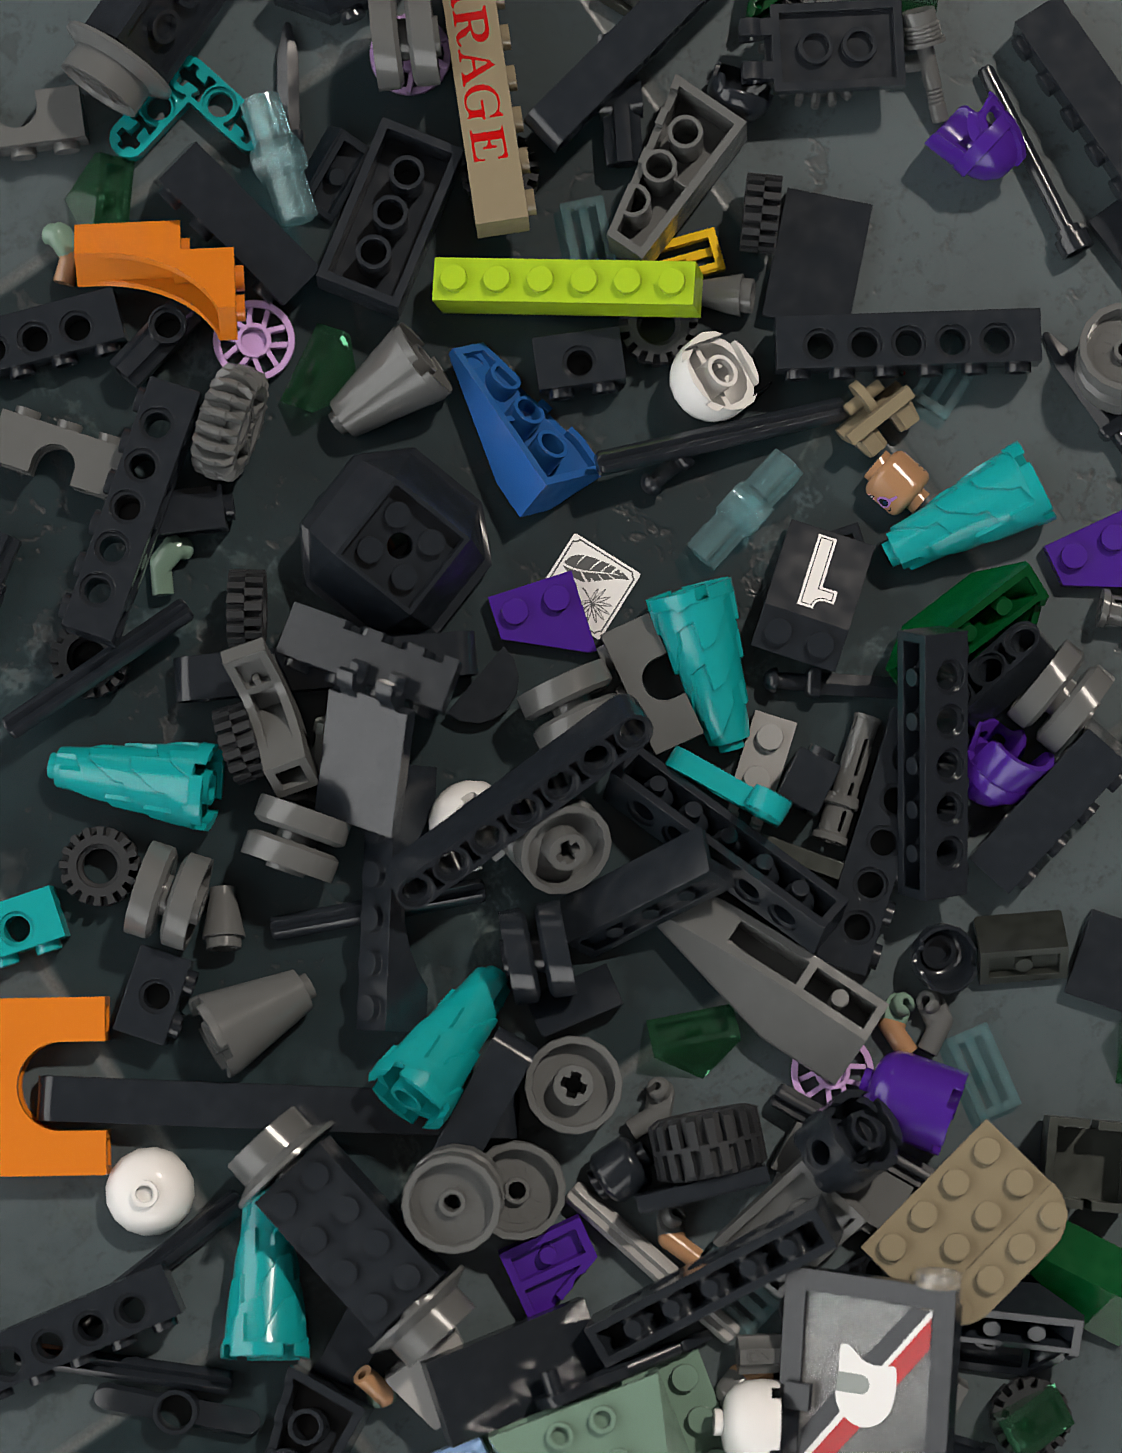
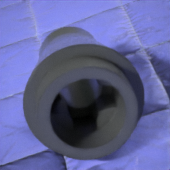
(729, 294)
(223, 921)

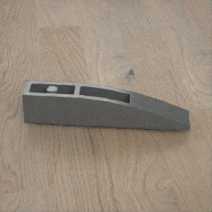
(778, 986)

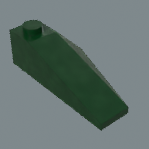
(1088, 1277)

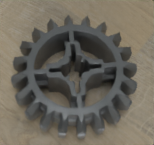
(229, 422)

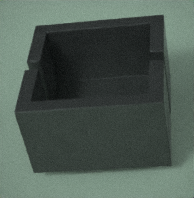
(1083, 1161)

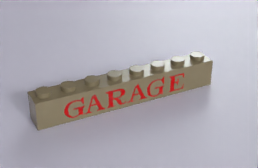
(488, 117)

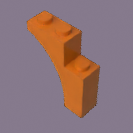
(160, 261)

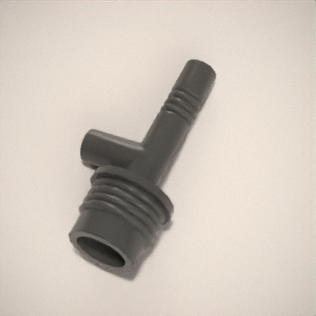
(921, 33)

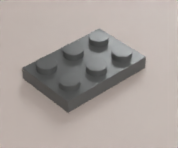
(785, 1193)

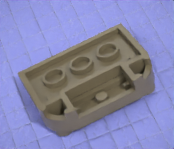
(976, 1215)

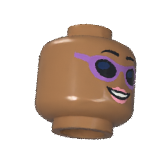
(897, 482)

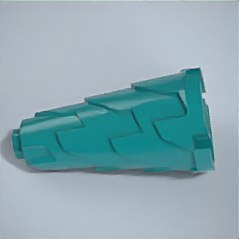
(982, 507)
(706, 652)
(157, 780)
(436, 1057)
(265, 1296)

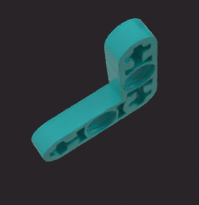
(181, 100)
(755, 800)

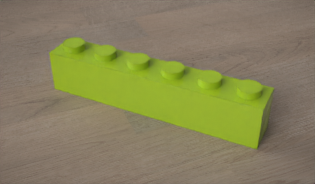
(568, 287)

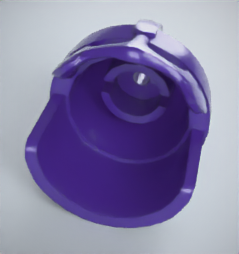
(976, 145)
(996, 770)

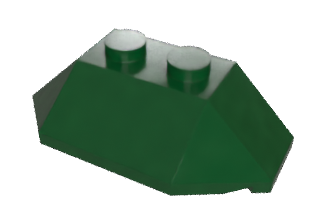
(984, 605)

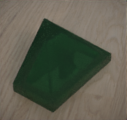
(103, 190)
(321, 370)
(695, 1038)
(1034, 1420)

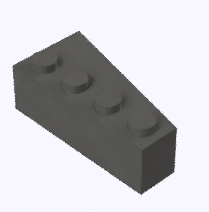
(676, 169)

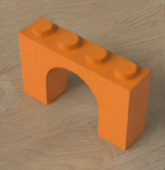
(26, 1143)

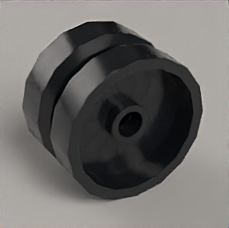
(536, 952)

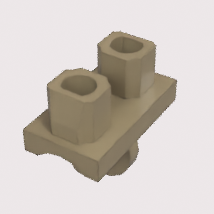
(870, 409)

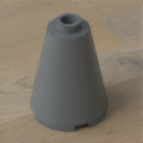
(389, 384)
(251, 1016)

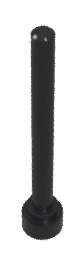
(1070, 236)

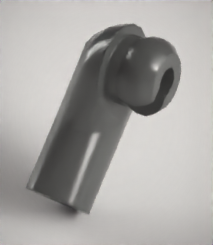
(937, 1020)
(657, 1106)

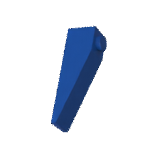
(526, 448)

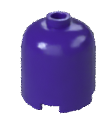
(919, 1094)

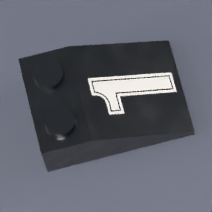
(812, 595)

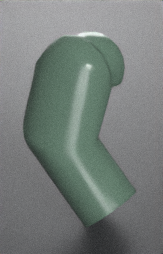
(164, 560)

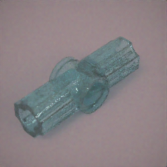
(279, 159)
(745, 509)

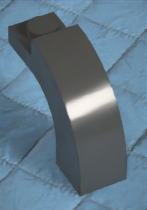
(273, 715)

